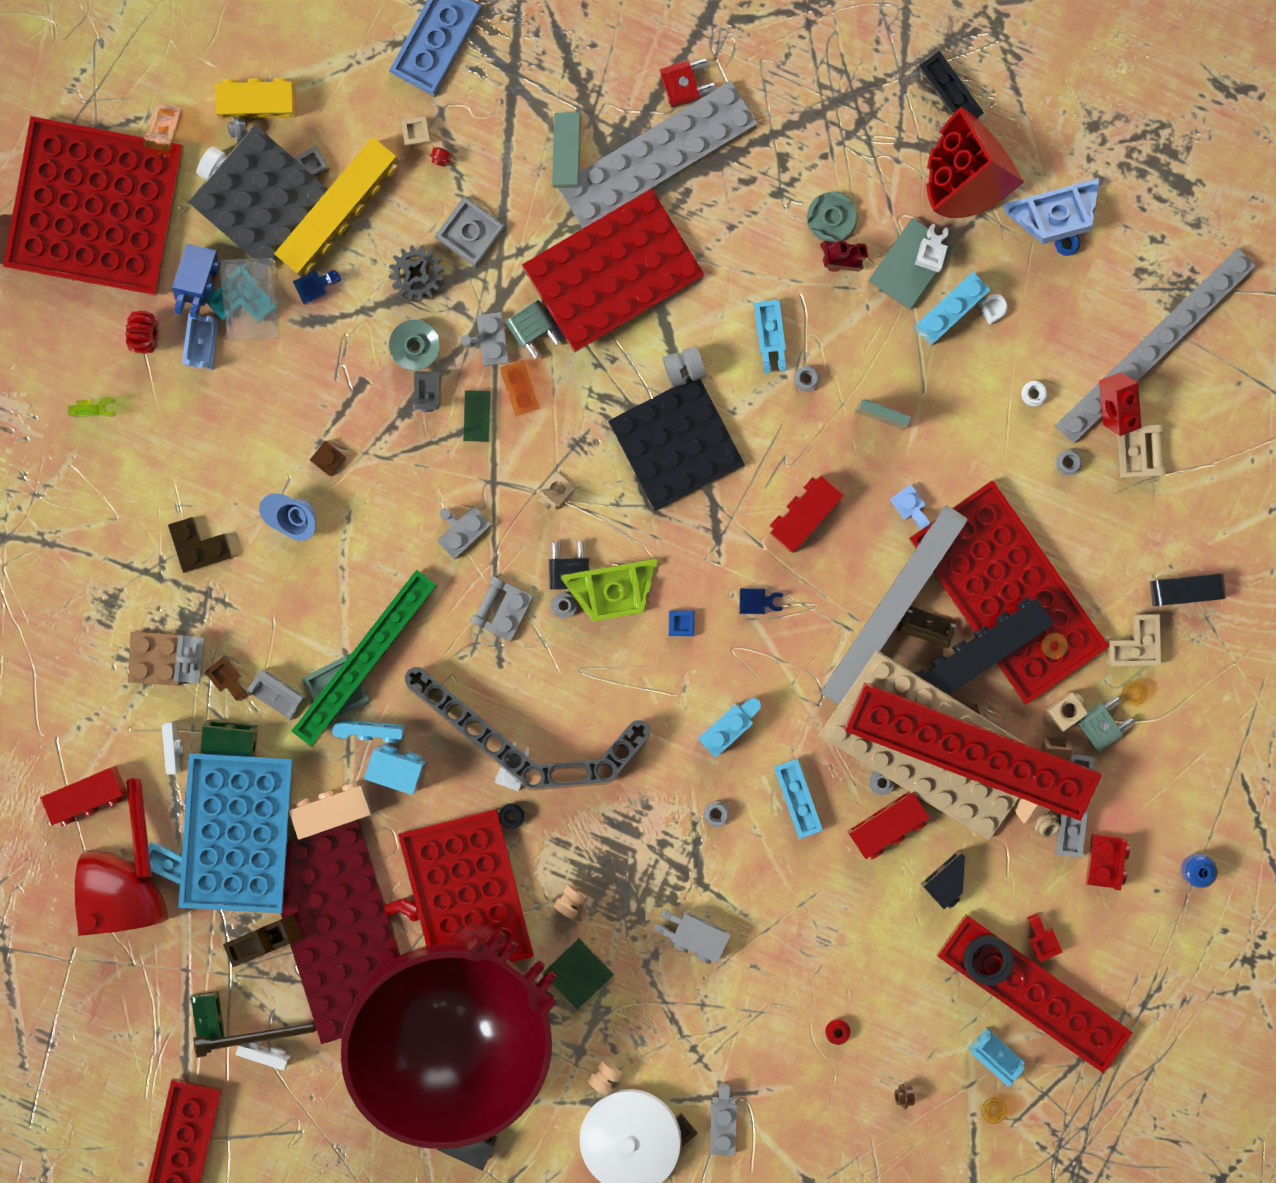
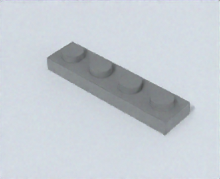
(1072, 831)

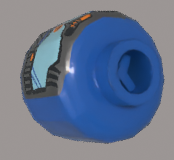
(1191, 868)

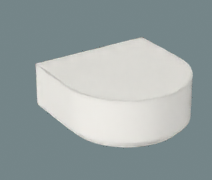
(993, 307)

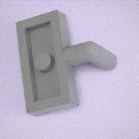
(490, 338)
(463, 531)

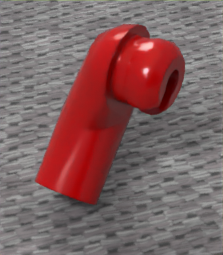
(404, 906)

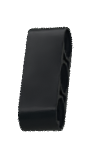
(1188, 589)

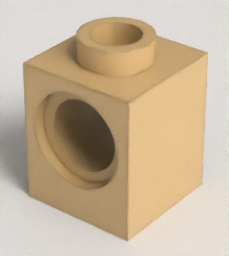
(1055, 710)

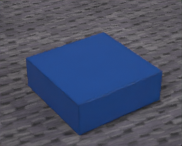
(681, 623)

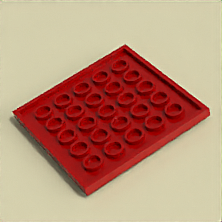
(92, 206)

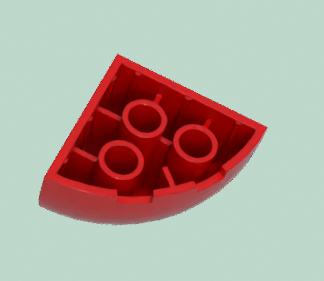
(968, 169)
(112, 897)

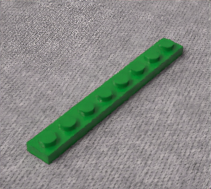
(364, 658)

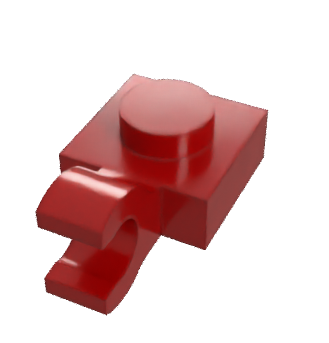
(1043, 941)

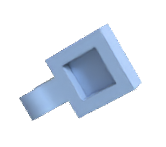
(909, 504)

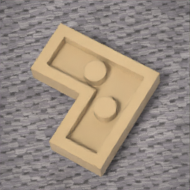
(1143, 649)

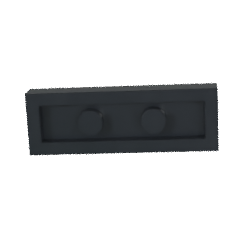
(948, 85)

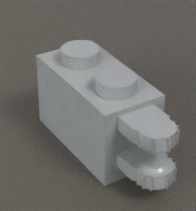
(695, 935)

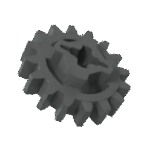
(410, 282)

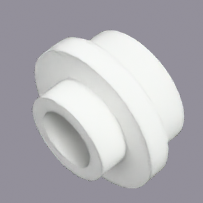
(1039, 387)

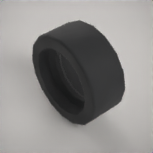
(1004, 971)

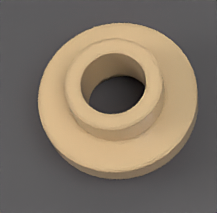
(1047, 825)

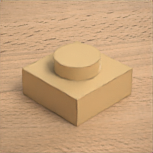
(415, 131)

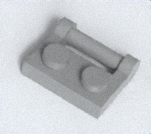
(509, 613)

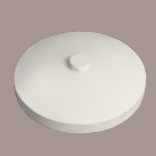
(630, 1138)

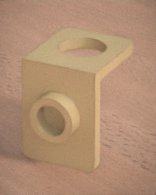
(546, 496)

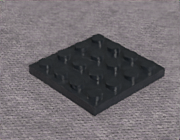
(676, 443)

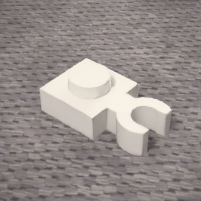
(931, 251)
(504, 778)

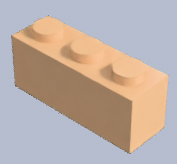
(330, 810)

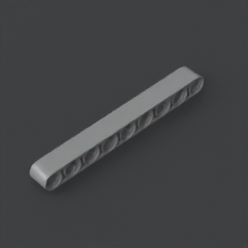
(895, 602)

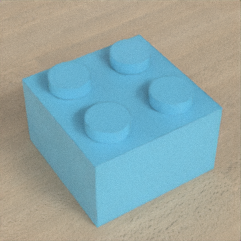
(395, 769)

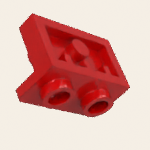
(1107, 861)

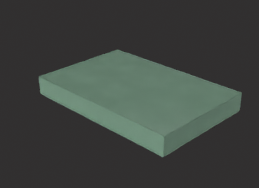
(898, 273)

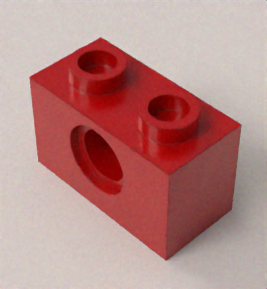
(1120, 404)

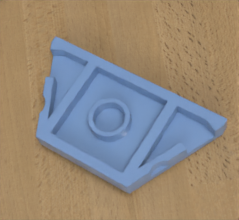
(1056, 212)

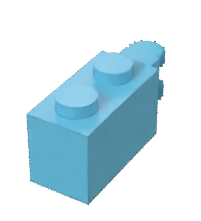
(729, 726)

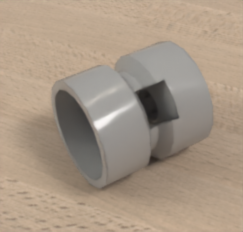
(693, 364)

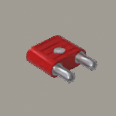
(681, 84)

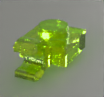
(85, 409)

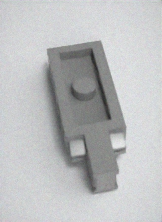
(723, 1123)

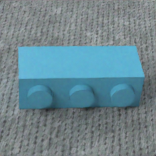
(951, 308)

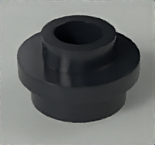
(511, 824)

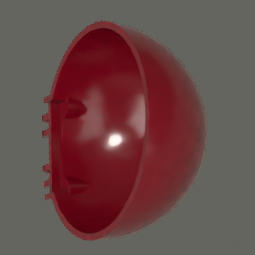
(448, 1043)

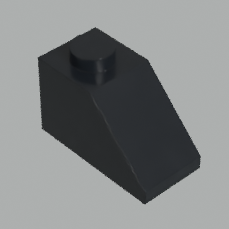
(947, 881)

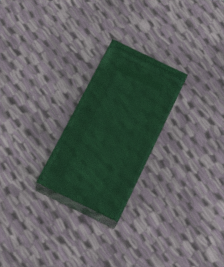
(477, 416)

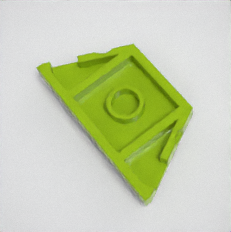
(612, 589)

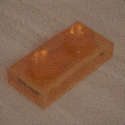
(163, 127)
(519, 388)

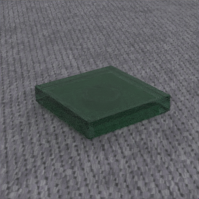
(579, 973)

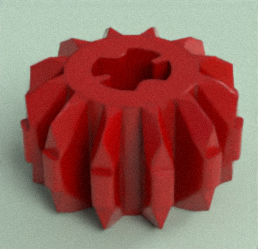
(142, 332)

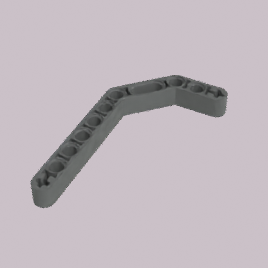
(508, 749)

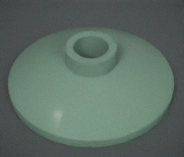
(405, 335)

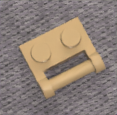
(1133, 453)

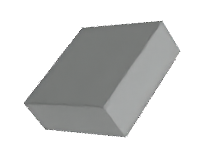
(312, 161)

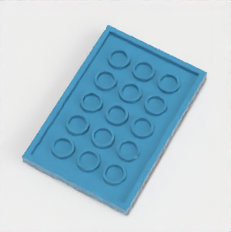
(235, 833)

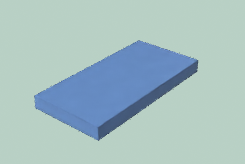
(435, 43)

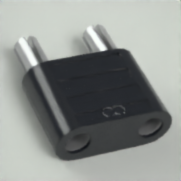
(565, 566)

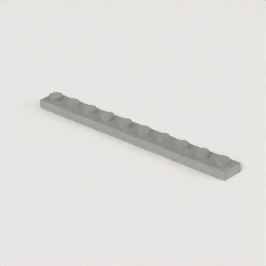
(1160, 339)

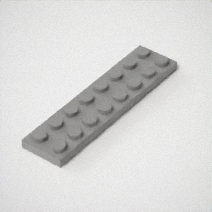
(659, 154)

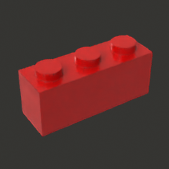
(805, 513)
(84, 796)
(888, 825)

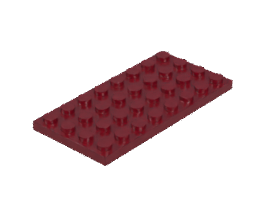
(341, 921)

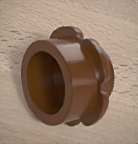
(904, 1096)

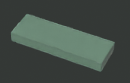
(566, 150)

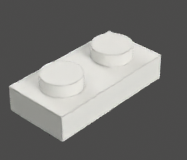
(272, 1057)

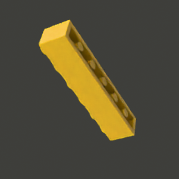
(337, 206)

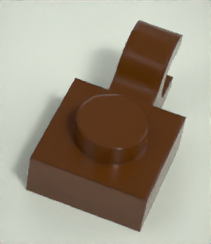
(224, 676)

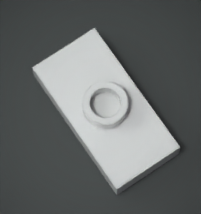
(172, 748)

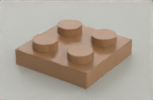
(152, 658)

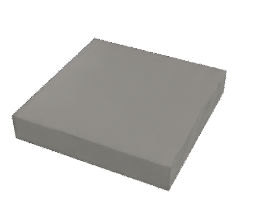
(469, 231)

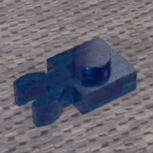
(754, 601)

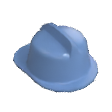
(289, 516)

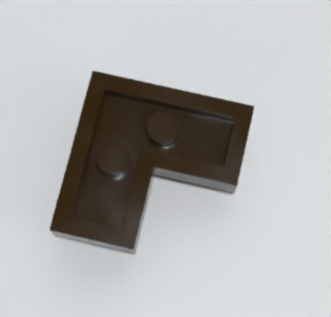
(196, 553)

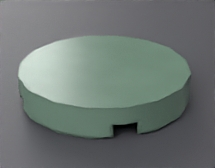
(832, 216)

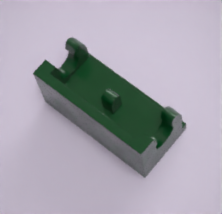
(228, 738)
(207, 1015)

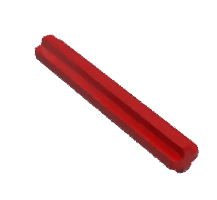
(138, 828)

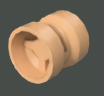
(570, 901)
(605, 1077)

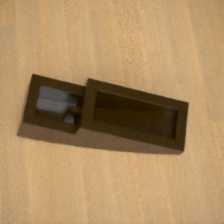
(263, 940)

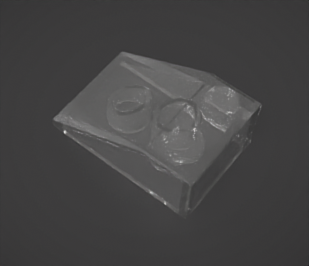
(250, 298)

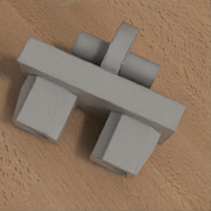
(189, 659)

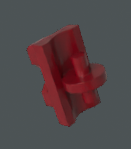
(843, 256)

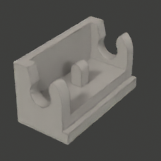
(276, 693)

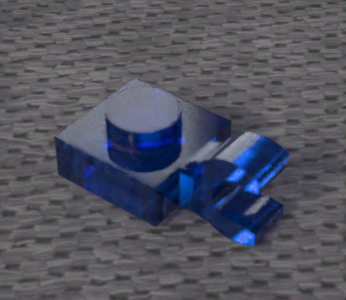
(312, 286)

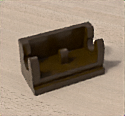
(927, 626)

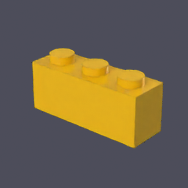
(255, 99)

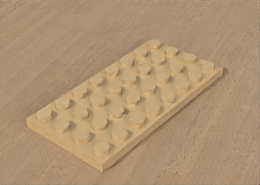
(961, 798)

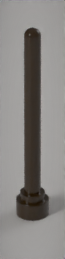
(205, 1045)

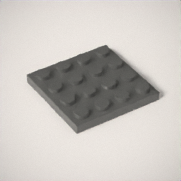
(258, 195)

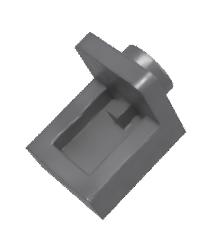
(427, 391)

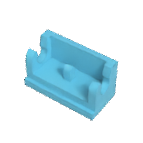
(997, 1057)

